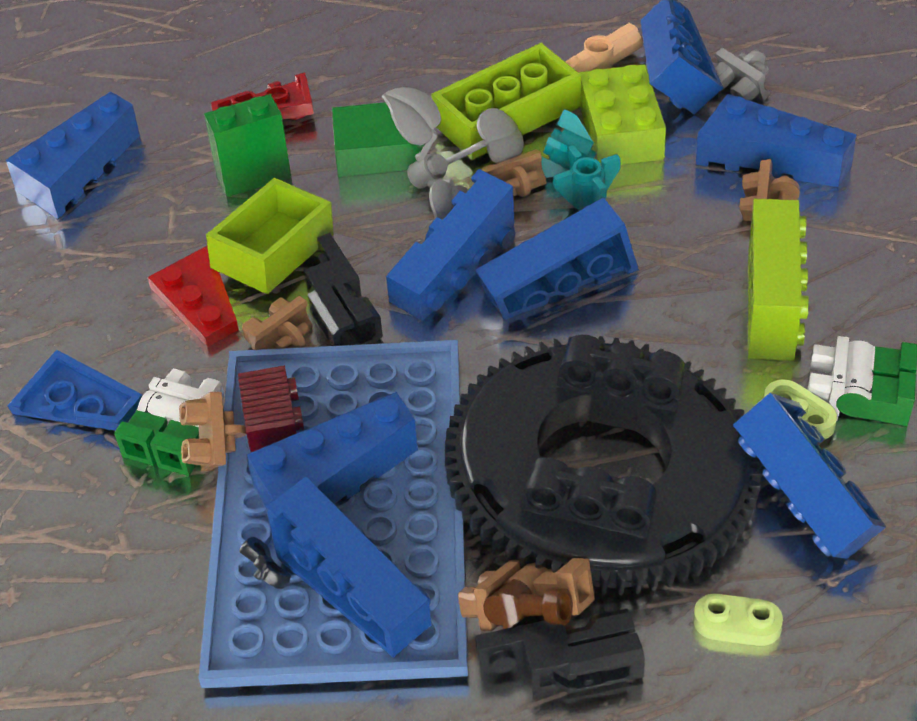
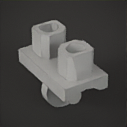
(745, 70)

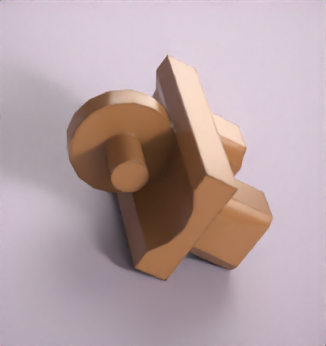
(521, 172)
(764, 186)
(282, 329)
(216, 431)

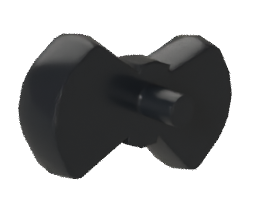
(266, 567)

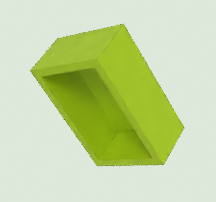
(622, 114)
(269, 235)

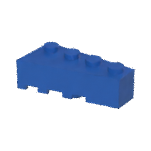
(677, 56)
(749, 132)
(73, 153)
(454, 247)
(559, 261)
(338, 452)
(808, 476)
(346, 567)

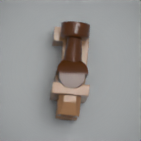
(518, 592)

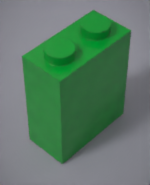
(369, 141)
(248, 144)

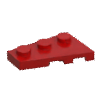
(291, 99)
(197, 296)

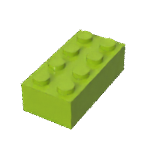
(526, 86)
(776, 280)

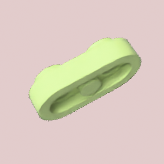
(817, 410)
(738, 619)

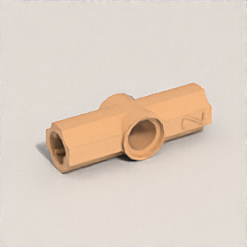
(605, 51)

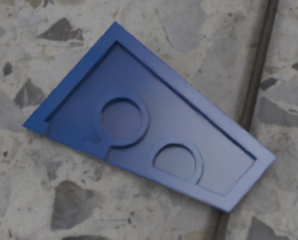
(75, 395)

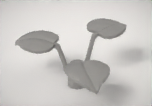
(416, 118)

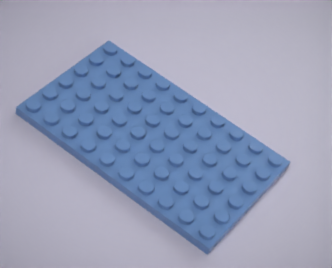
(292, 632)

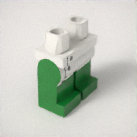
(866, 379)
(158, 423)

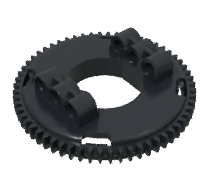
(585, 512)

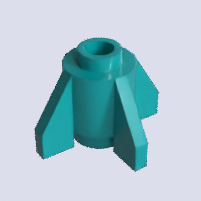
(559, 141)
(586, 179)

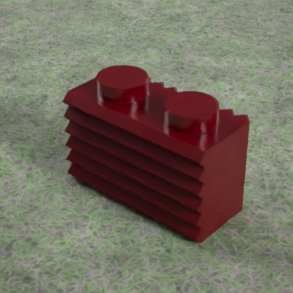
(268, 406)

